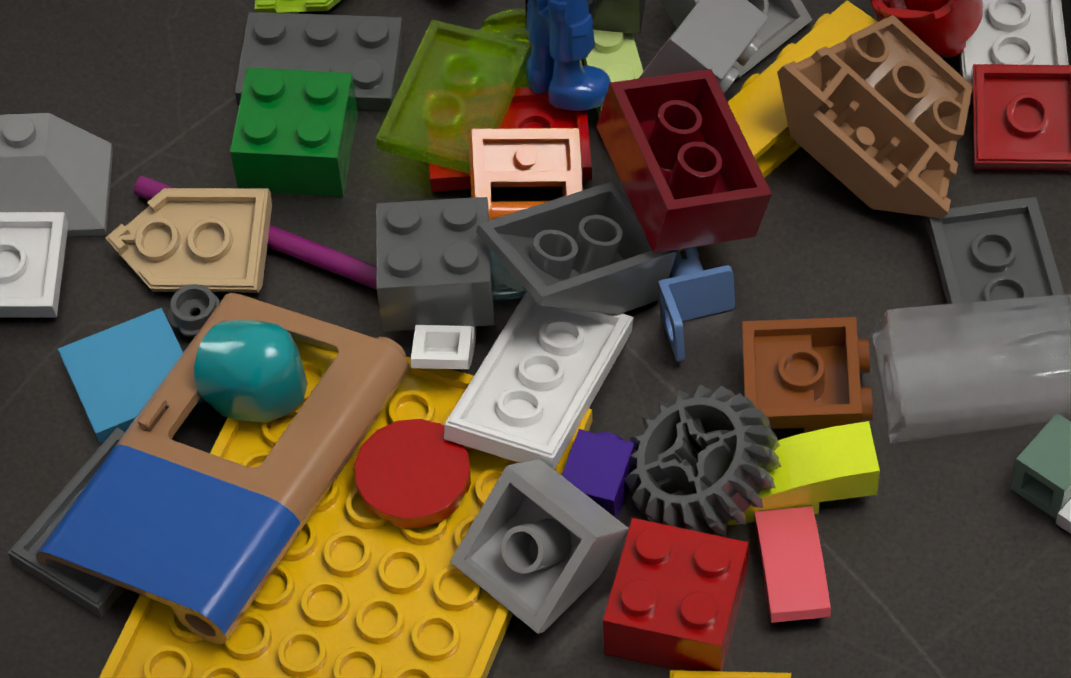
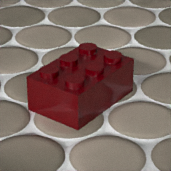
(683, 160)

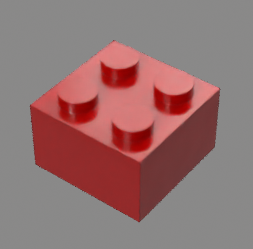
(675, 597)

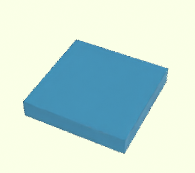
(121, 369)

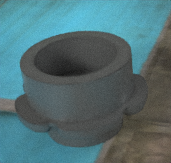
(190, 300)

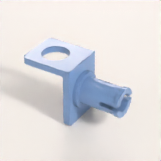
(692, 295)

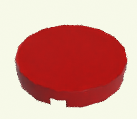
(412, 473)

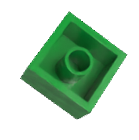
(294, 131)

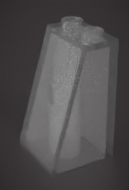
(974, 365)

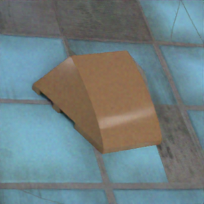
(880, 117)

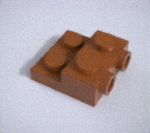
(807, 372)

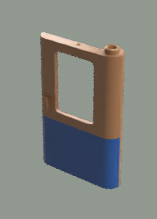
(207, 527)

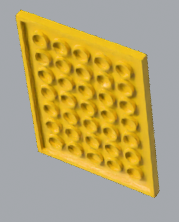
(351, 586)

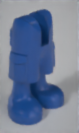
(560, 39)

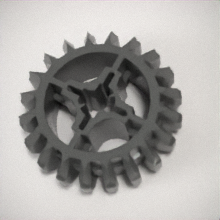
(721, 467)

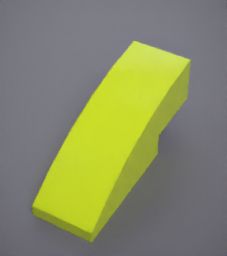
(822, 468)

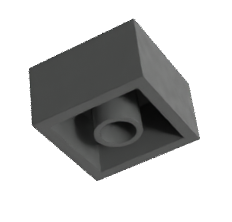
(433, 264)

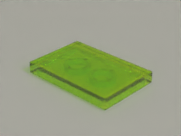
(452, 86)

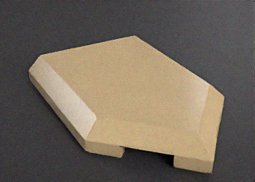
(199, 239)

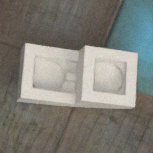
(443, 346)

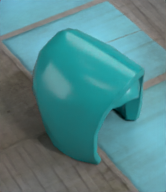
(250, 370)

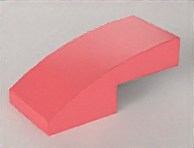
(792, 564)

